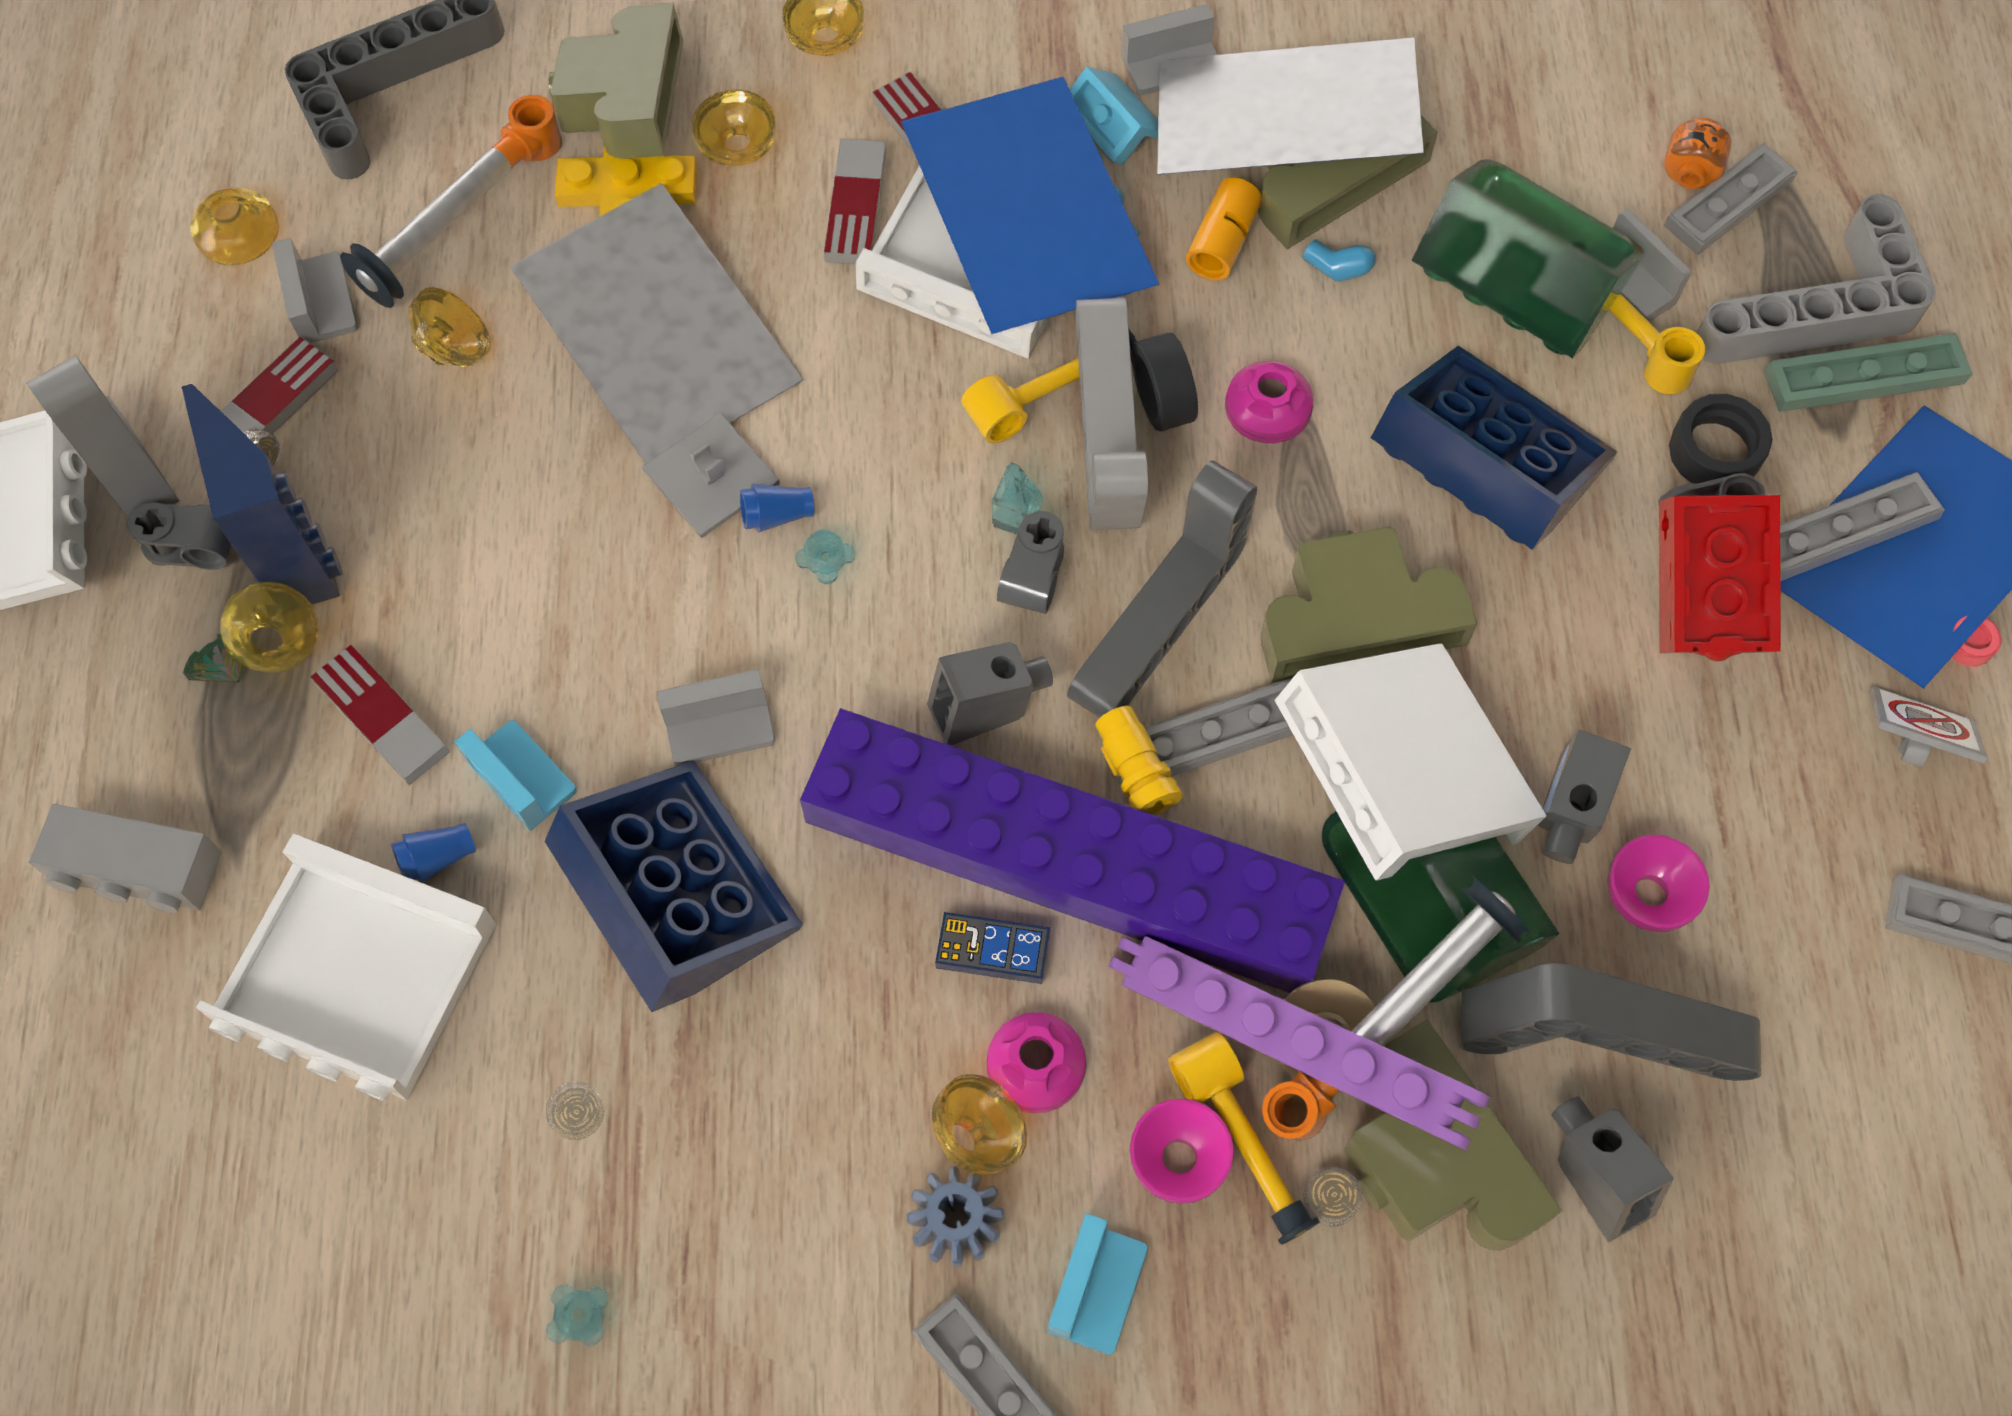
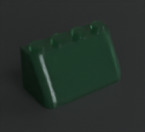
(1527, 255)
(1426, 903)

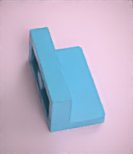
(1112, 113)
(517, 772)
(1097, 1287)

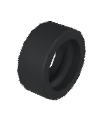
(1164, 381)
(1729, 412)

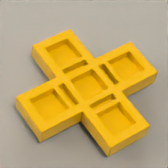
(615, 181)

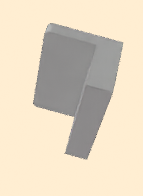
(1165, 37)
(1660, 273)
(315, 293)
(716, 717)

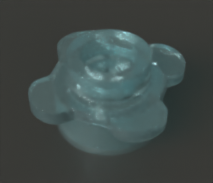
(825, 542)
(589, 1327)

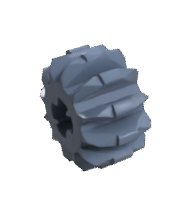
(934, 1220)

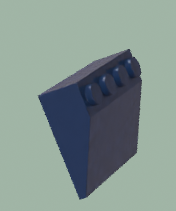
(1492, 445)
(259, 506)
(670, 882)

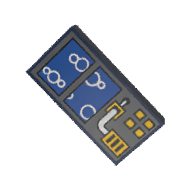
(992, 948)

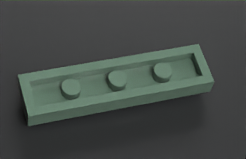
(1867, 372)

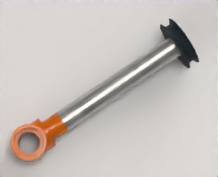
(528, 136)
(1400, 1005)

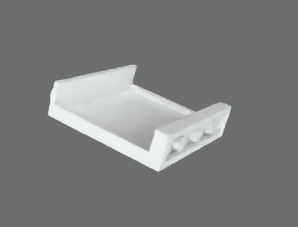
(922, 273)
(40, 512)
(1407, 756)
(352, 970)

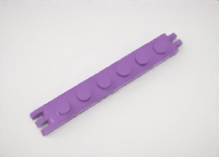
(1301, 1039)

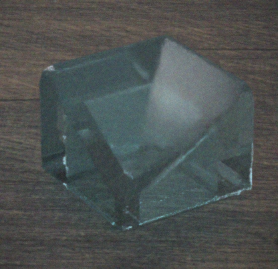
(1014, 499)

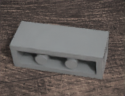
(125, 858)

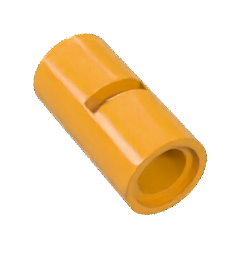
(1223, 229)

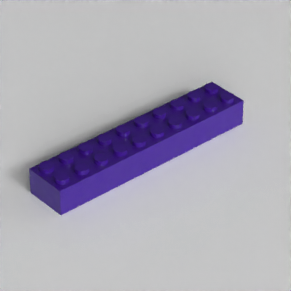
(1072, 851)

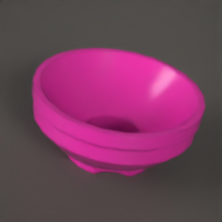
(1264, 417)
(1673, 868)
(1043, 1088)
(1184, 1123)

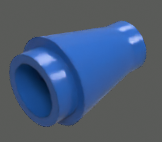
(773, 506)
(431, 851)

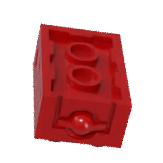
(1719, 575)

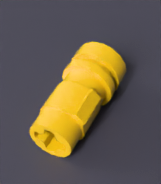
(1135, 759)

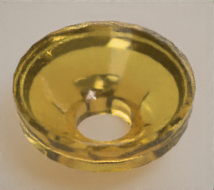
(806, 17)
(730, 115)
(239, 237)
(447, 329)
(272, 607)
(988, 1116)

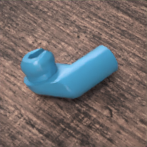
(1340, 264)

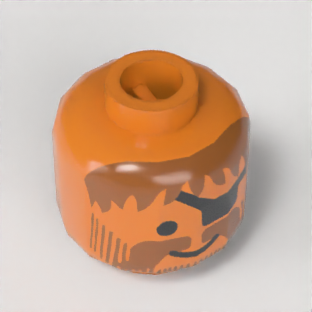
(1698, 152)

